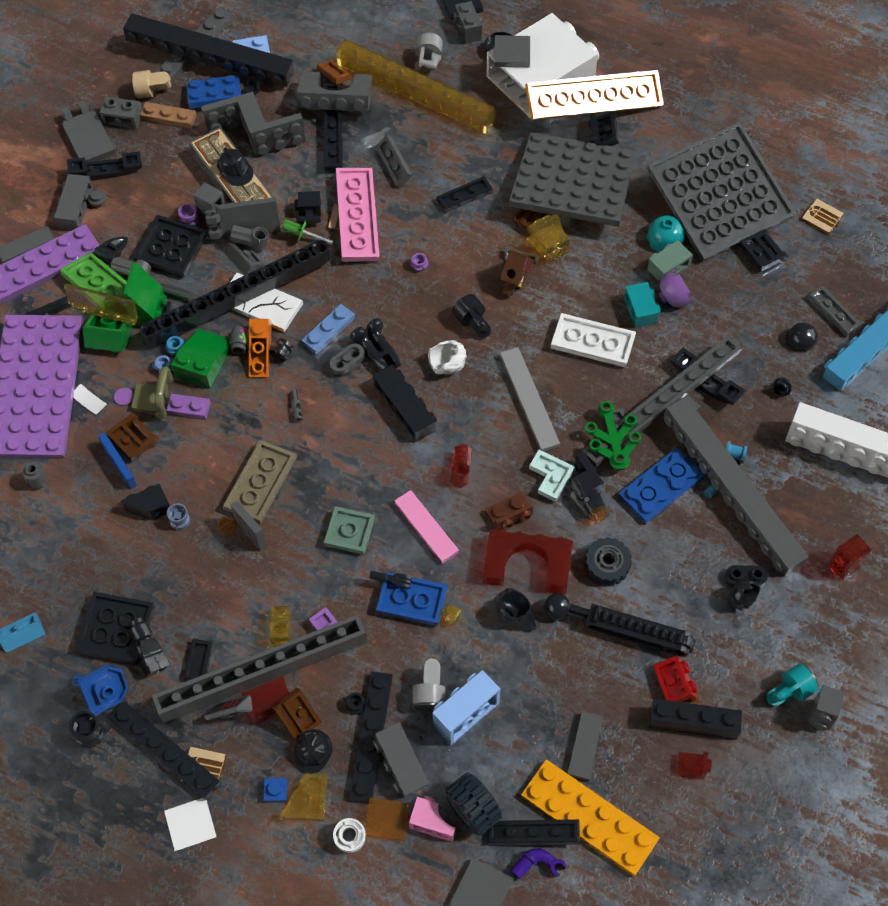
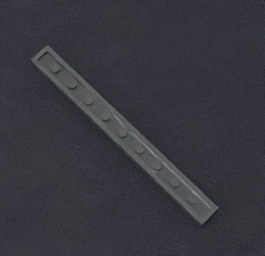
(673, 392)

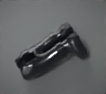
(378, 358)

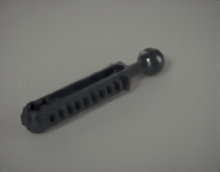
(623, 625)

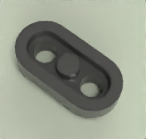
(345, 359)

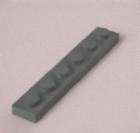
(212, 26)

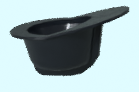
(234, 167)

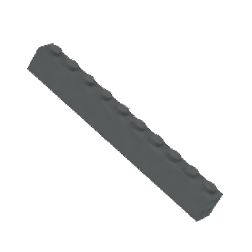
(735, 487)
(259, 668)

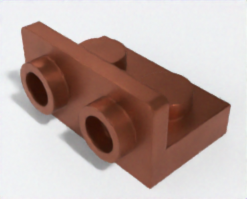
(509, 511)

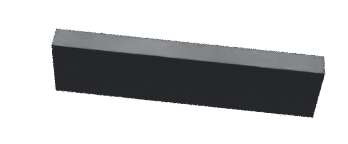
(535, 832)

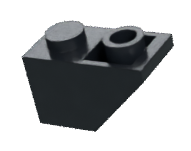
(148, 503)

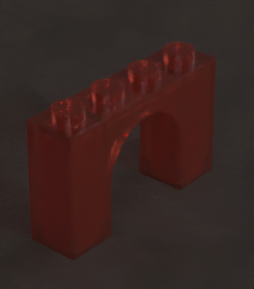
(505, 544)

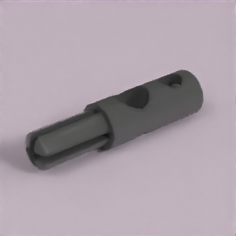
(296, 406)

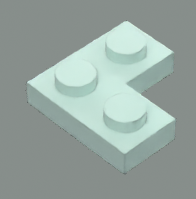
(556, 474)

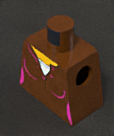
(517, 264)

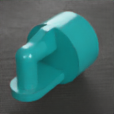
(797, 683)

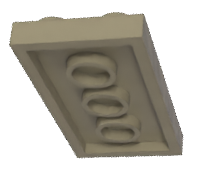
(261, 479)

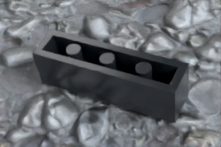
(405, 403)
(695, 719)

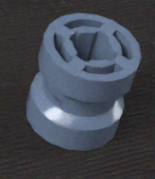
(178, 516)

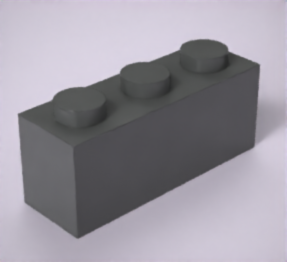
(73, 202)
(400, 760)

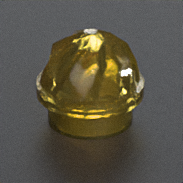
(450, 614)

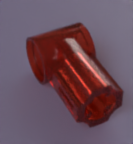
(461, 465)

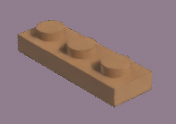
(168, 115)

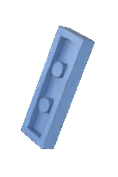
(328, 329)

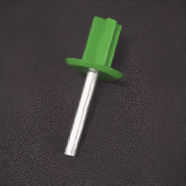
(298, 230)

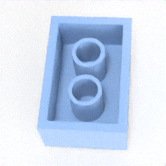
(466, 707)

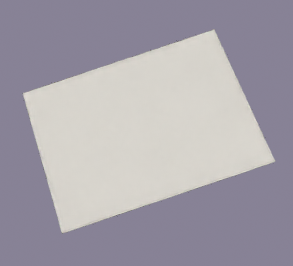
(190, 824)

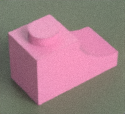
(427, 819)

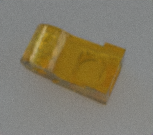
(280, 625)

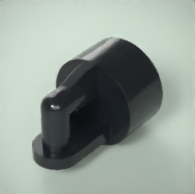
(470, 312)

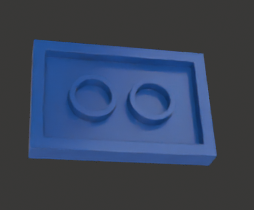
(212, 90)
(418, 604)

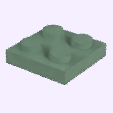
(349, 530)

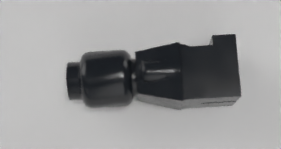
(149, 650)

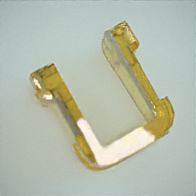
(548, 238)

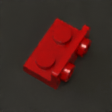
(675, 680)

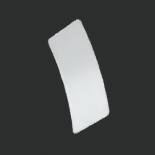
(88, 399)

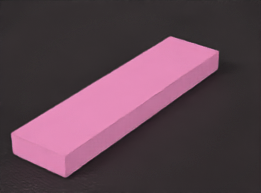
(426, 527)

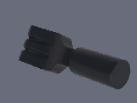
(397, 579)

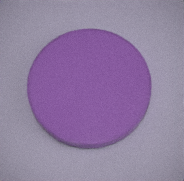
(123, 396)

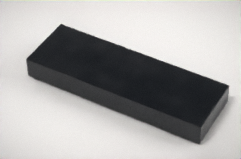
(464, 194)

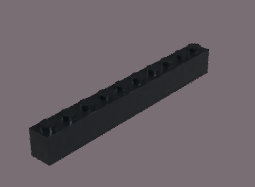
(209, 50)

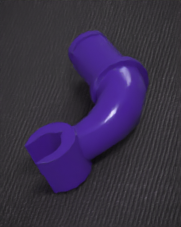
(531, 858)

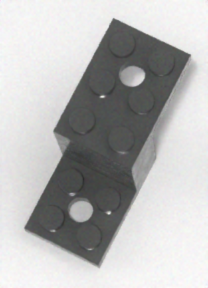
(245, 112)

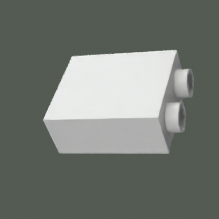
(554, 55)

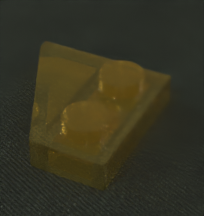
(308, 800)

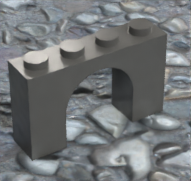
(355, 98)

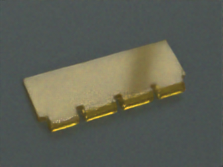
(101, 304)

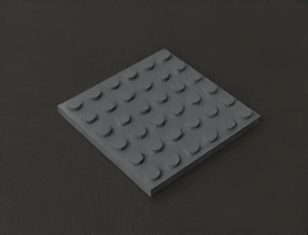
(573, 179)
(721, 190)

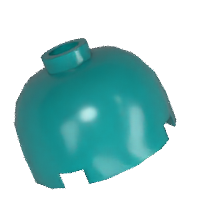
(665, 231)

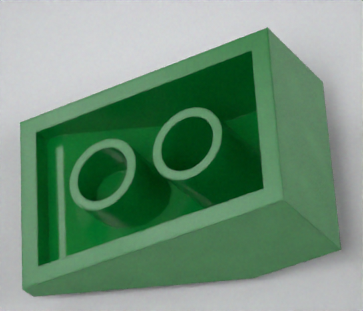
(146, 294)
(106, 334)
(201, 358)

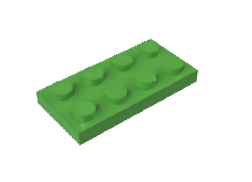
(94, 275)

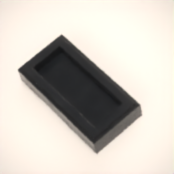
(198, 659)

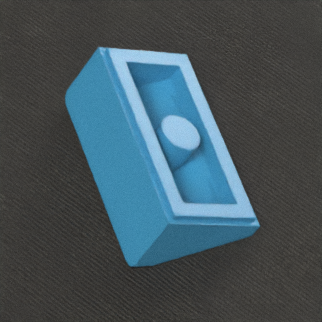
(21, 632)

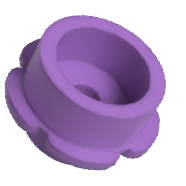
(419, 258)

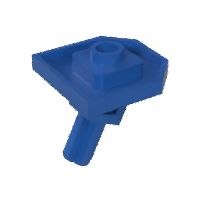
(102, 688)

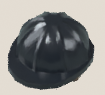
(312, 751)

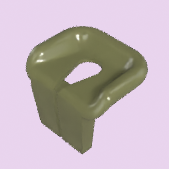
(151, 397)

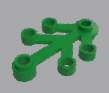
(613, 438)

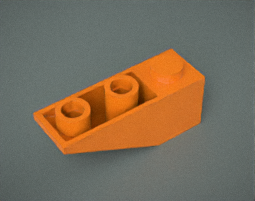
(259, 347)

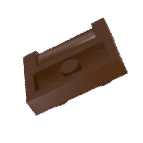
(128, 441)

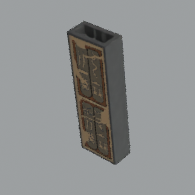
(207, 153)

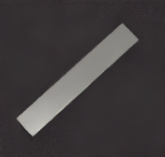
(529, 399)

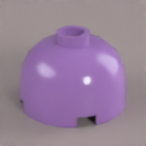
(674, 290)

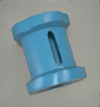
(737, 452)

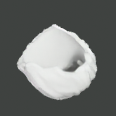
(447, 357)

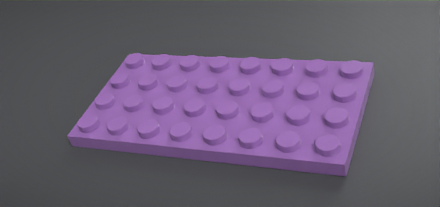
(37, 383)

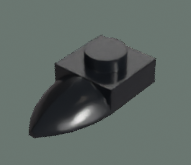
(111, 248)

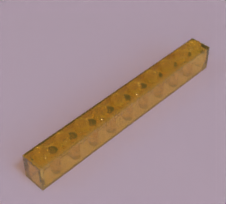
(416, 86)

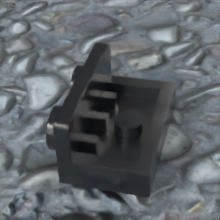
(604, 129)

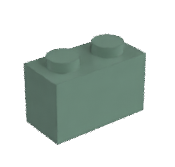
(671, 257)

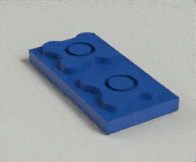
(661, 485)

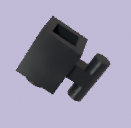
(308, 206)

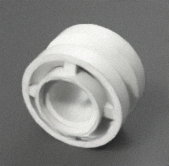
(349, 824)

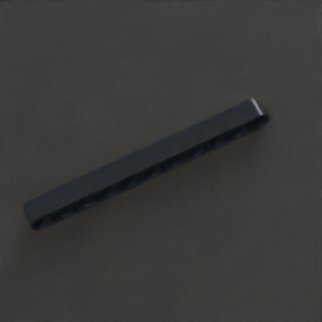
(228, 299)

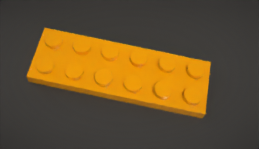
(601, 823)

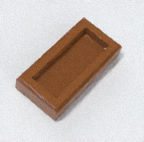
(333, 72)

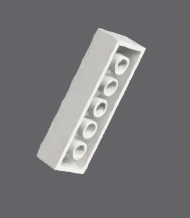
(840, 439)

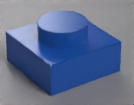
(275, 790)

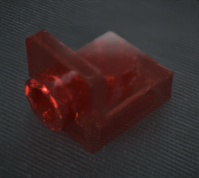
(693, 765)

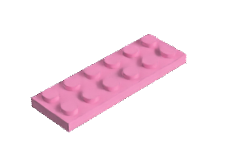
(357, 214)

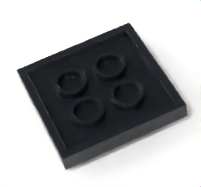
(171, 245)
(108, 625)

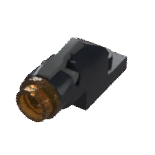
(587, 489)

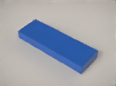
(117, 461)

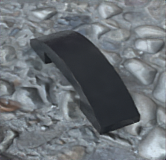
(105, 169)
(714, 386)

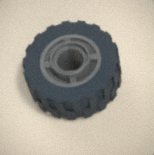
(602, 572)

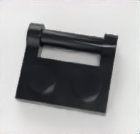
(758, 251)

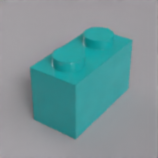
(641, 304)

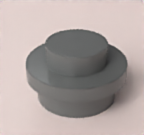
(97, 198)

